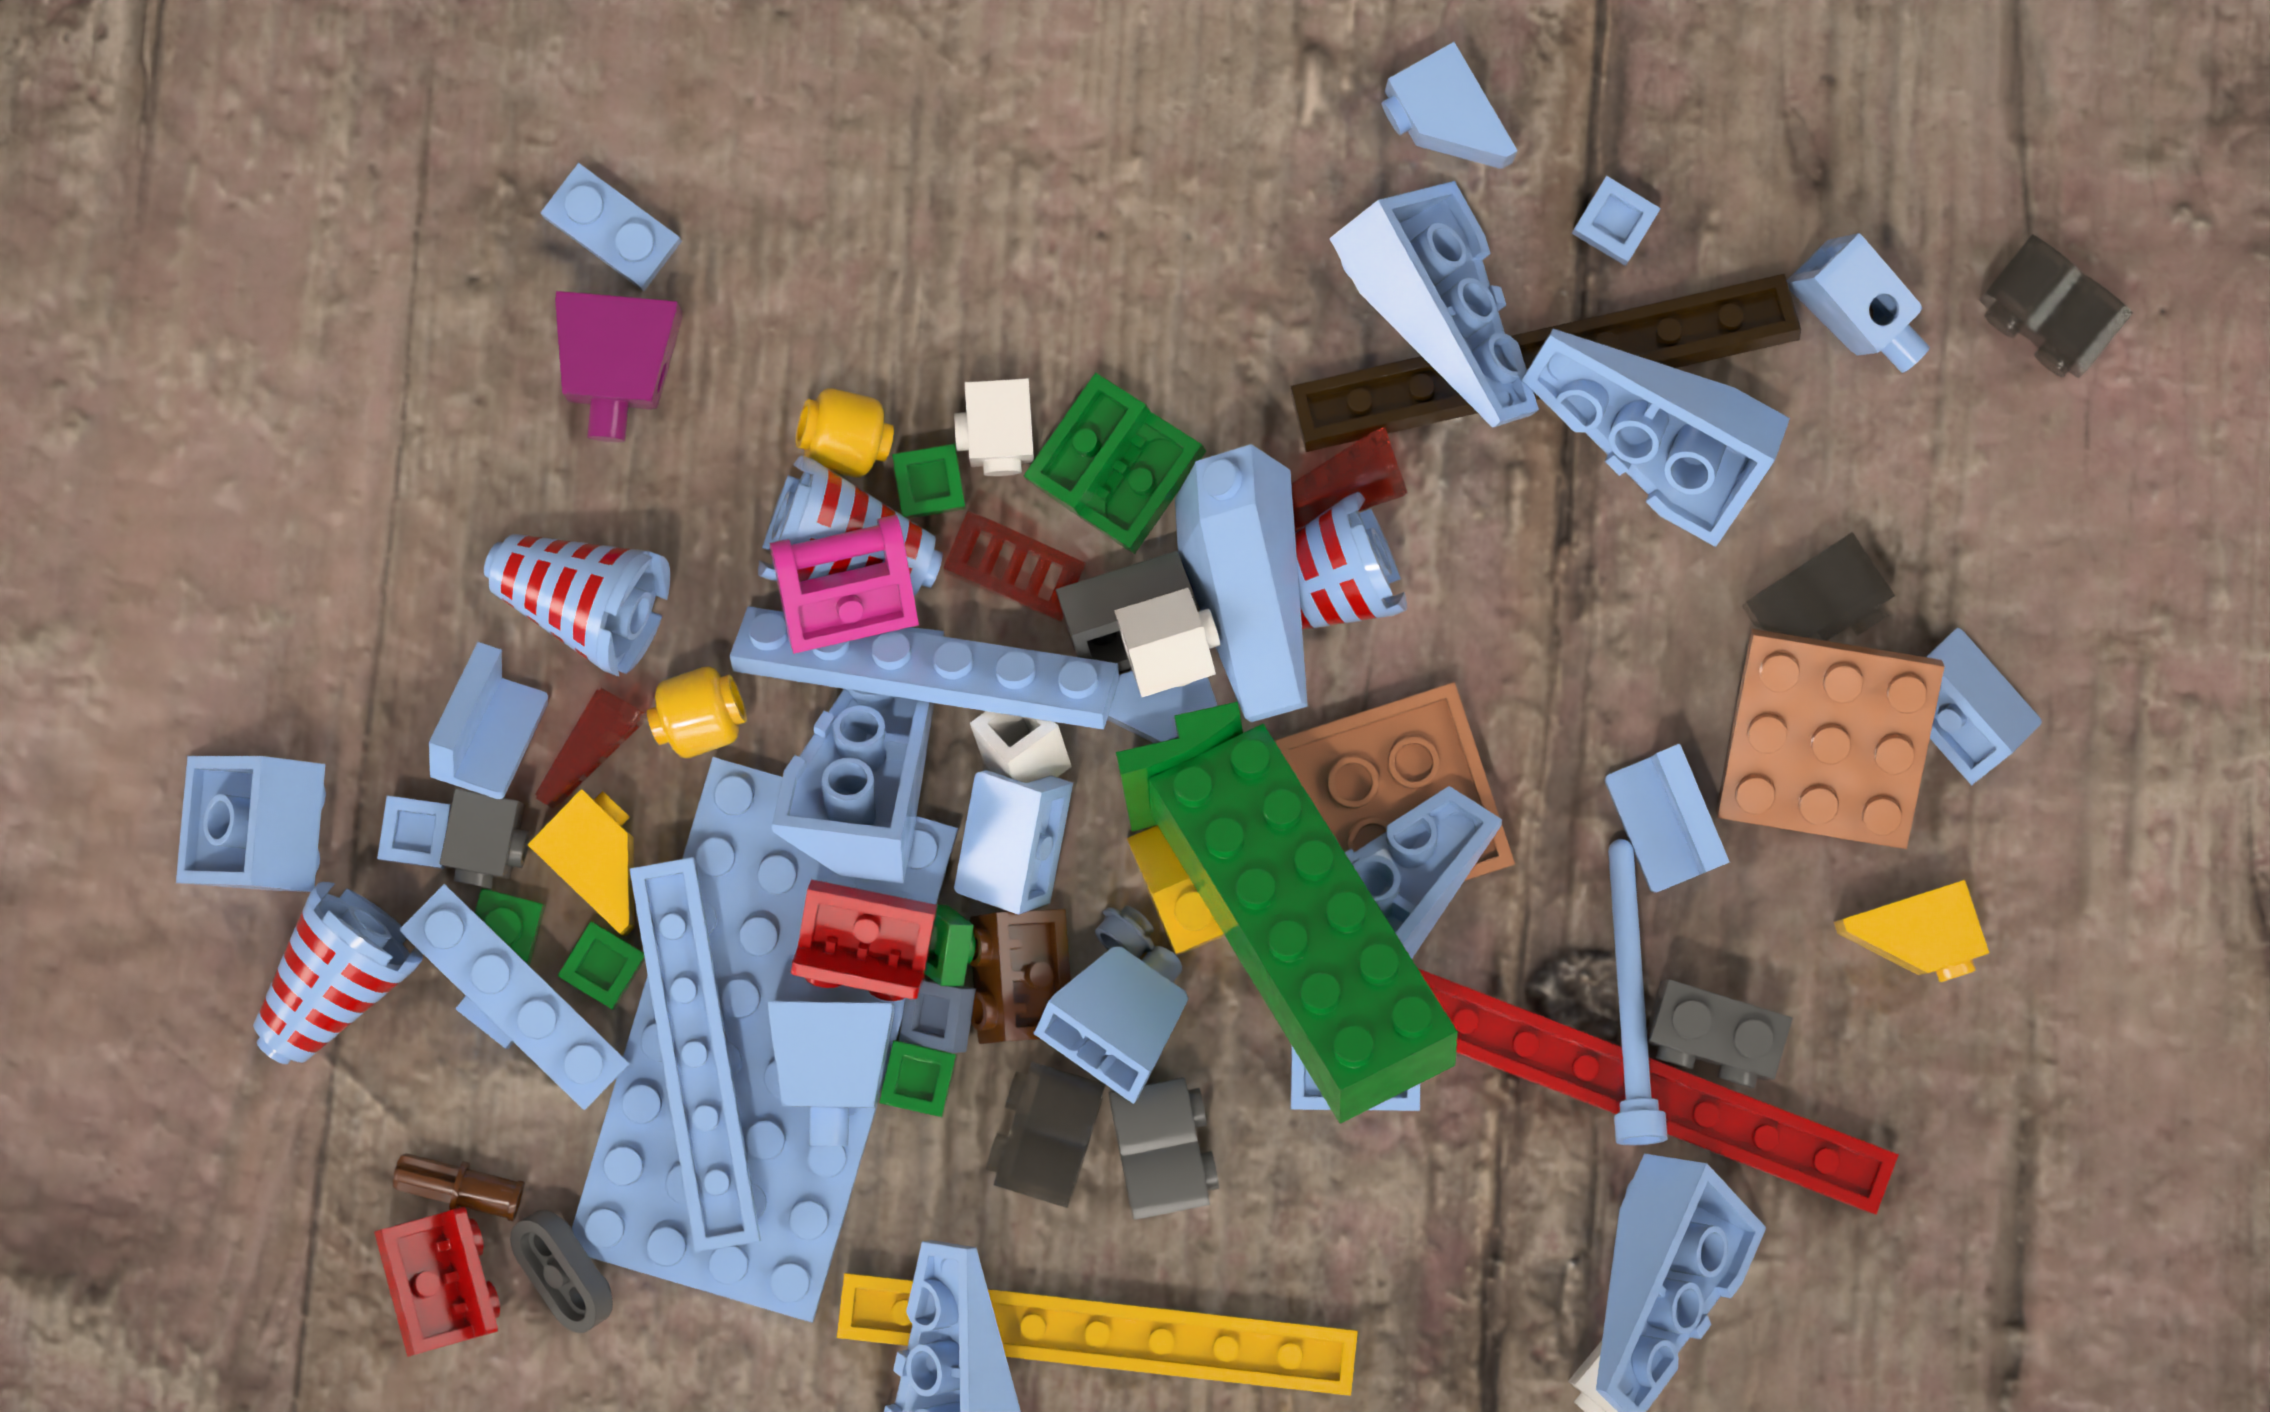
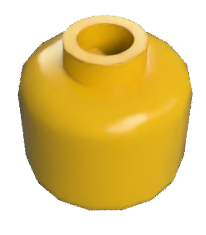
(844, 432)
(697, 712)

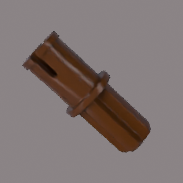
(458, 1186)

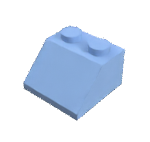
(251, 823)

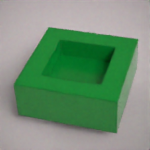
(928, 481)
(512, 919)
(950, 947)
(602, 965)
(917, 1078)

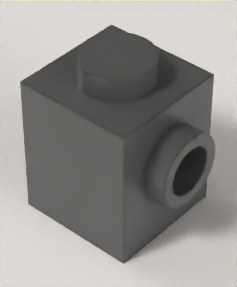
(484, 838)

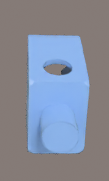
(1840, 287)
(1117, 1017)
(830, 1060)

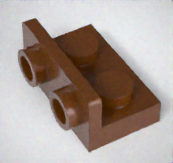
(1017, 971)

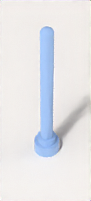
(1639, 1116)

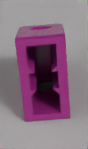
(614, 355)

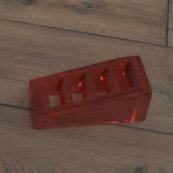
(1363, 467)
(963, 546)
(597, 735)

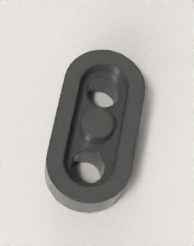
(561, 1271)

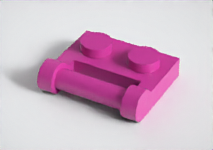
(848, 602)

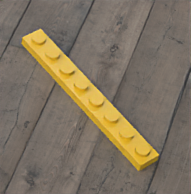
(1126, 1337)

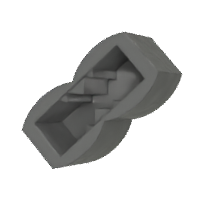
(1162, 1149)

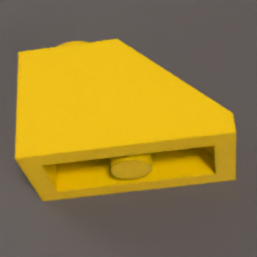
(593, 855)
(1175, 898)
(1923, 932)

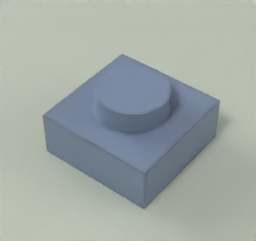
(938, 1017)

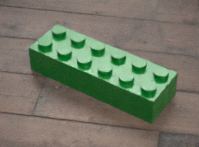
(1303, 923)

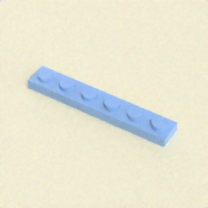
(935, 671)
(695, 1055)

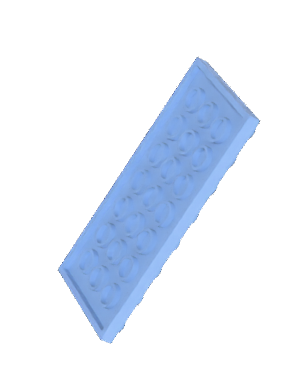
(754, 910)

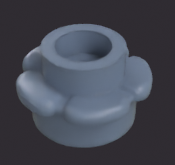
(1126, 930)

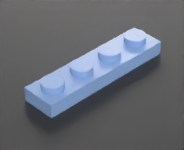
(514, 997)

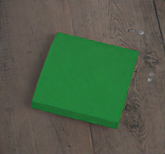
(1114, 463)
(1196, 734)

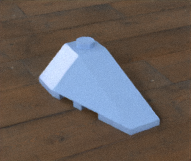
(1426, 275)
(1675, 433)
(1244, 568)
(858, 784)
(1424, 861)
(1675, 1254)
(954, 1340)

